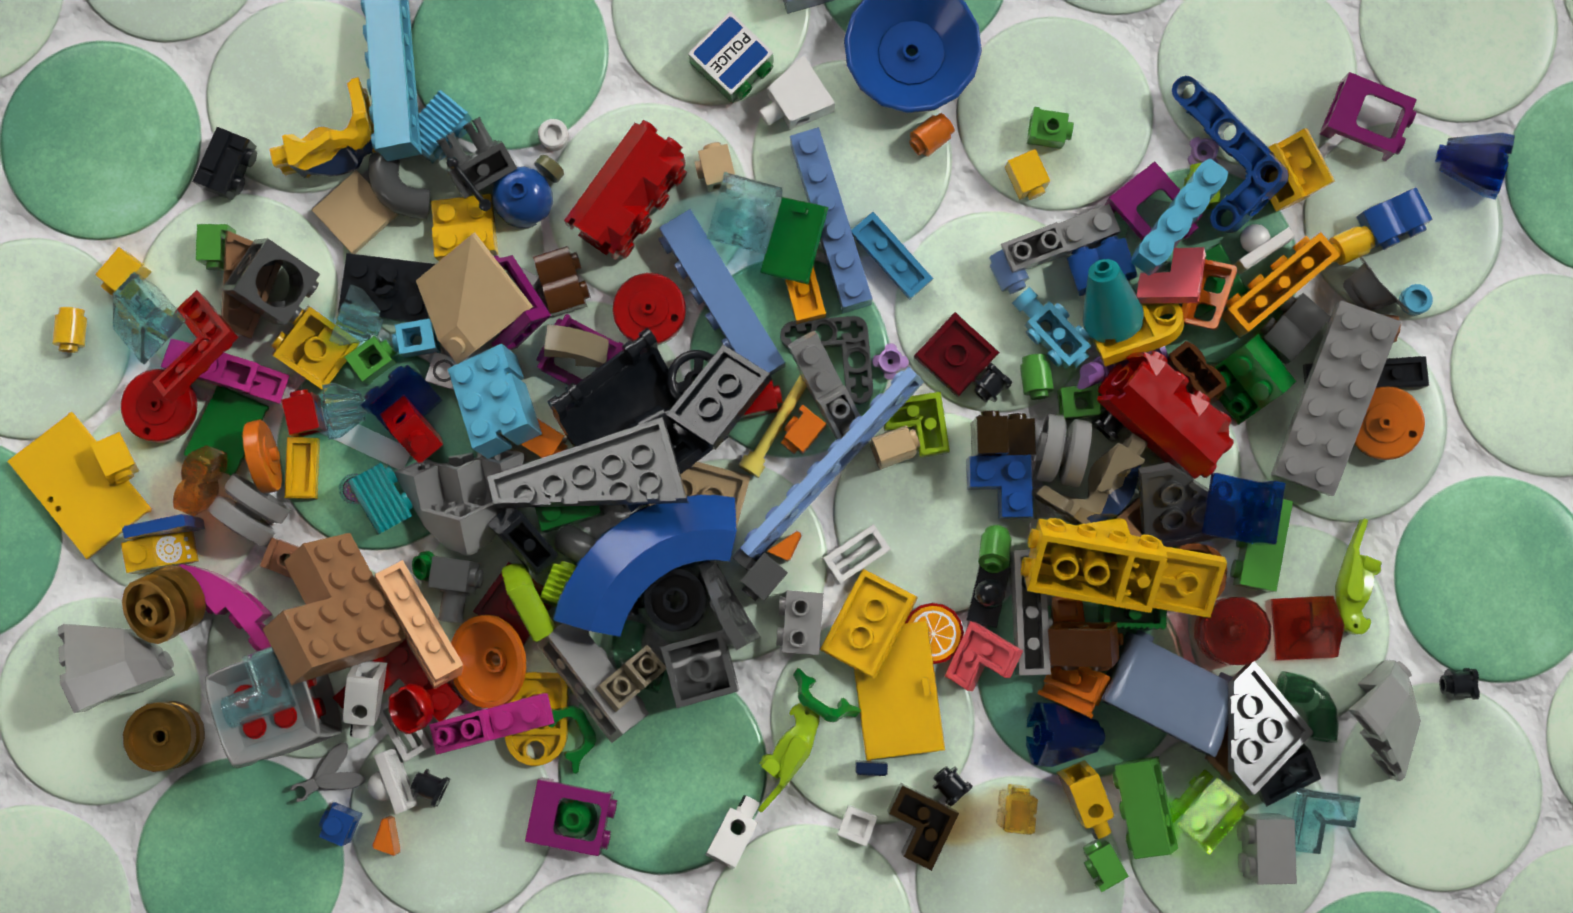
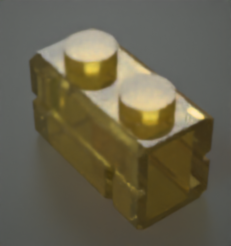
(1017, 810)

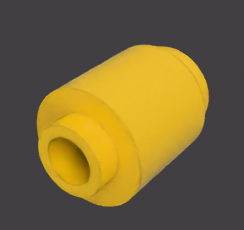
(1353, 244)
(69, 329)

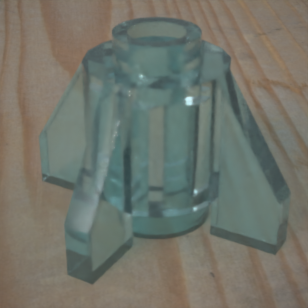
(358, 319)
(341, 409)

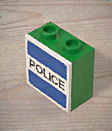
(732, 58)

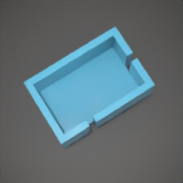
(494, 401)

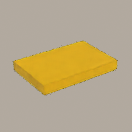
(868, 623)

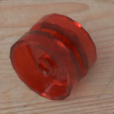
(1249, 638)

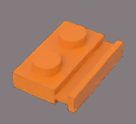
(1075, 689)

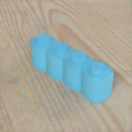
(1179, 216)

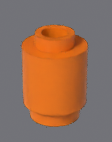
(931, 134)

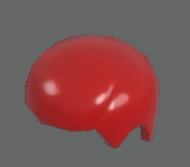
(411, 708)

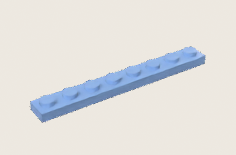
(824, 471)

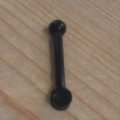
(484, 204)

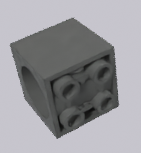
(243, 288)
(699, 669)

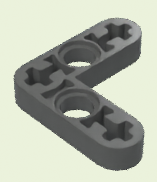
(849, 346)

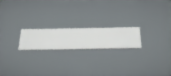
(374, 445)

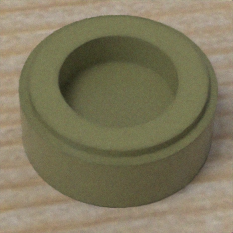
(549, 168)

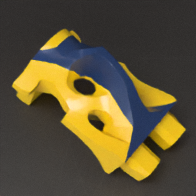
(328, 150)

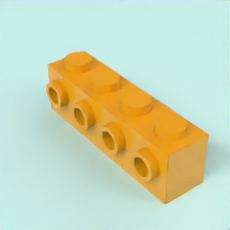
(1277, 287)

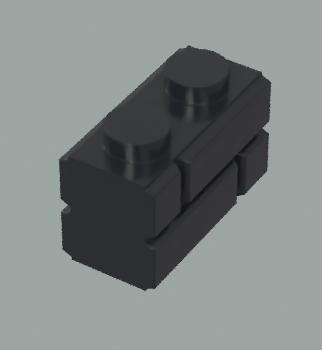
(225, 164)
(523, 540)

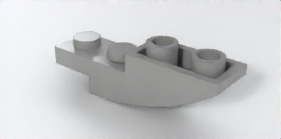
(1060, 239)
(824, 383)

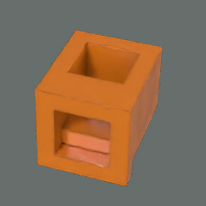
(802, 431)

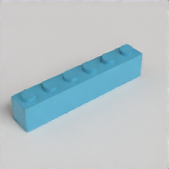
(391, 78)

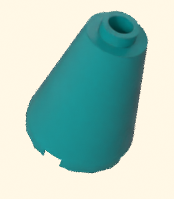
(1110, 304)

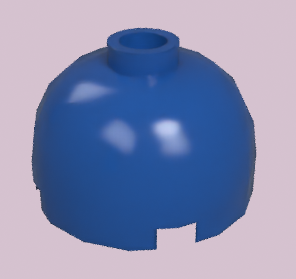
(522, 197)

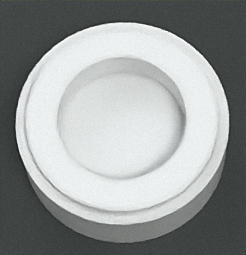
(553, 134)

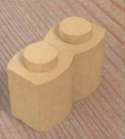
(894, 446)

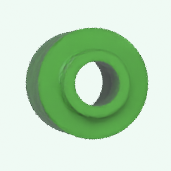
(1036, 376)
(995, 549)

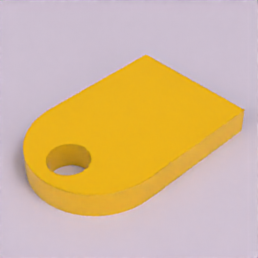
(1152, 335)
(552, 738)

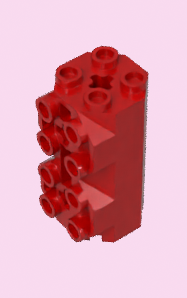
(627, 190)
(1156, 407)

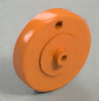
(1391, 424)
(262, 456)

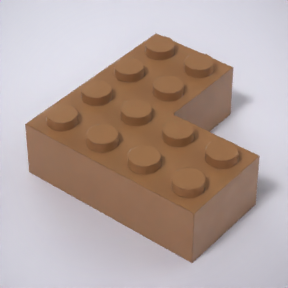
(343, 614)

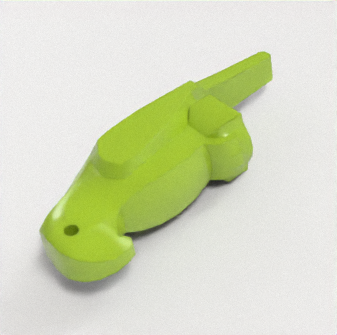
(1355, 583)
(791, 750)

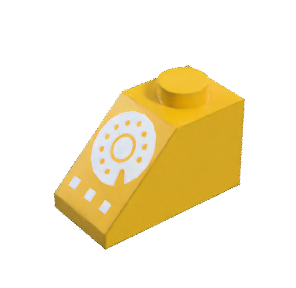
(159, 551)

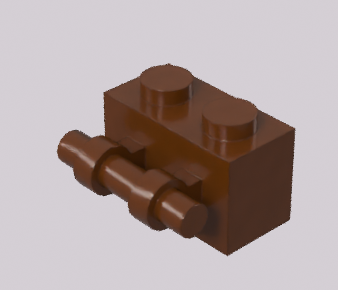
(1084, 645)

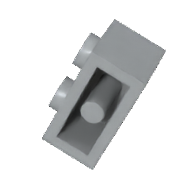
(801, 622)

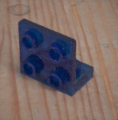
(401, 382)
(1243, 509)

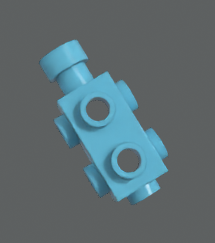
(1060, 333)

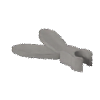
(328, 778)

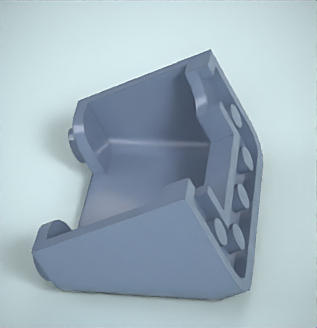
(1169, 693)

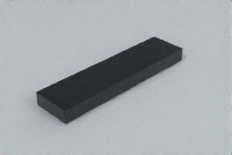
(1397, 373)

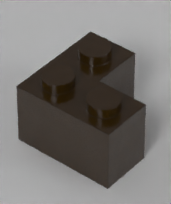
(1002, 434)
(930, 822)

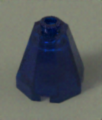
(1477, 161)
(1061, 735)

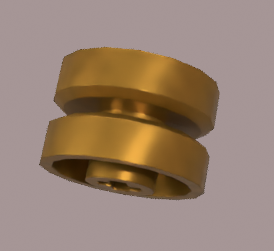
(163, 604)
(145, 739)

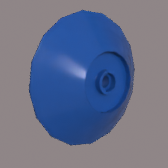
(945, 45)

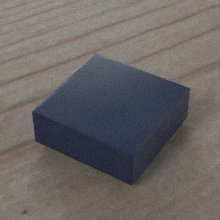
(873, 768)

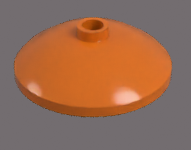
(491, 661)

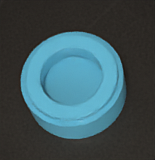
(1416, 299)

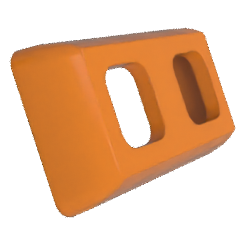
(1219, 300)

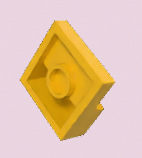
(457, 220)
(308, 348)

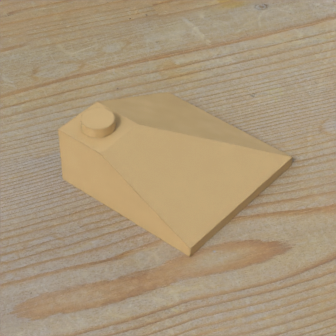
(470, 298)

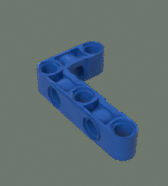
(1244, 147)

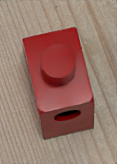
(413, 431)

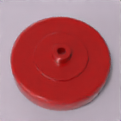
(649, 303)
(152, 415)

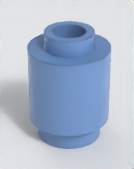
(1006, 279)

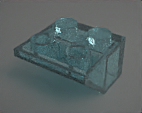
(144, 316)

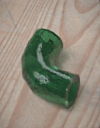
(628, 645)
(1316, 703)

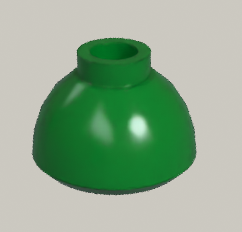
(575, 818)

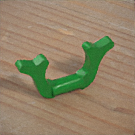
(807, 699)
(586, 730)

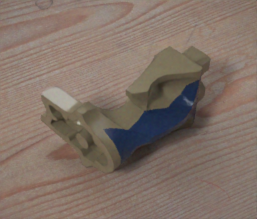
(1110, 486)

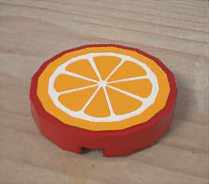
(944, 629)

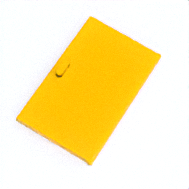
(83, 500)
(897, 705)

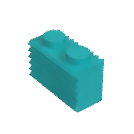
(380, 497)

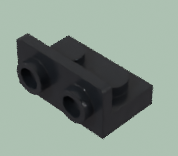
(1298, 771)

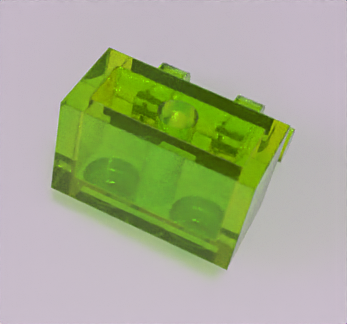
(1211, 814)

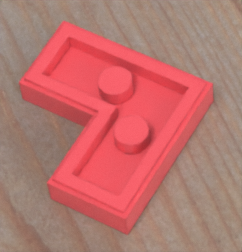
(1179, 284)
(981, 649)

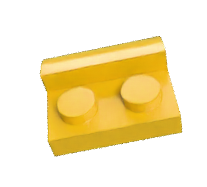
(1305, 169)

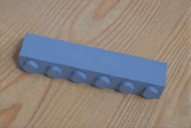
(836, 236)
(718, 292)

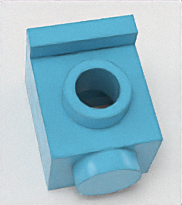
(408, 331)

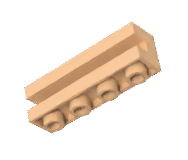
(419, 625)

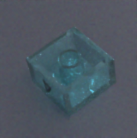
(744, 213)

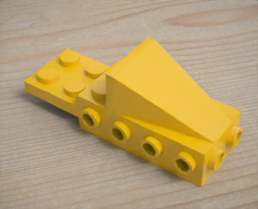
(1121, 570)

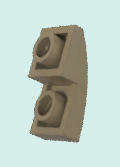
(583, 346)
(631, 678)

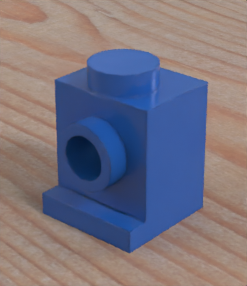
(339, 824)

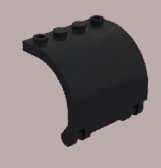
(619, 393)

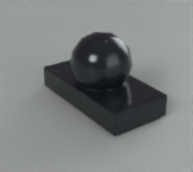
(988, 597)

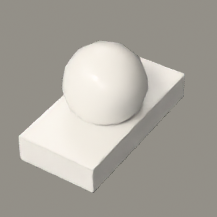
(1257, 242)
(391, 782)

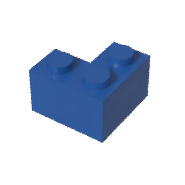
(1010, 477)

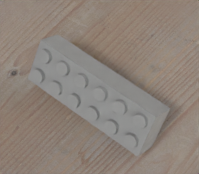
(1335, 398)

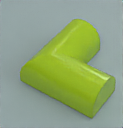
(927, 416)
(527, 601)

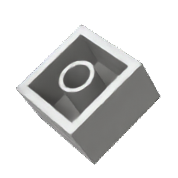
(1267, 848)

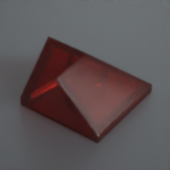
(1306, 627)

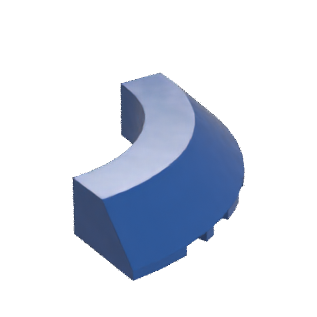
(640, 552)

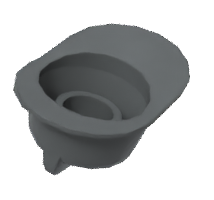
(1368, 291)

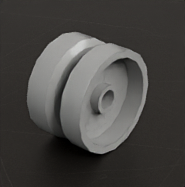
(1063, 450)
(247, 513)

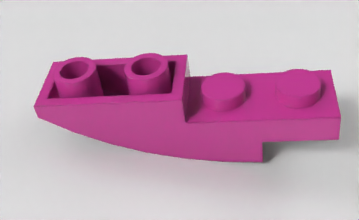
(236, 374)
(227, 596)
(492, 723)

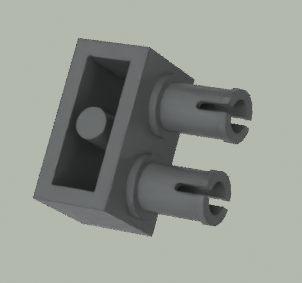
(485, 166)
(456, 581)

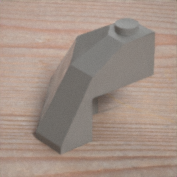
(456, 497)
(107, 664)
(1389, 717)

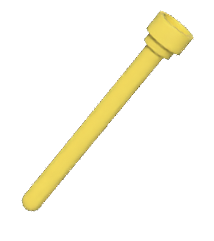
(754, 460)

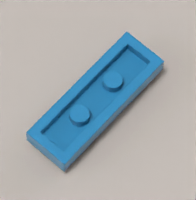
(891, 255)

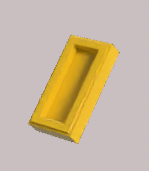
(302, 468)

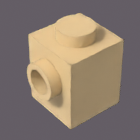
(713, 162)

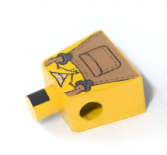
(1087, 798)

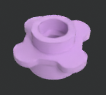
(1205, 144)
(890, 353)

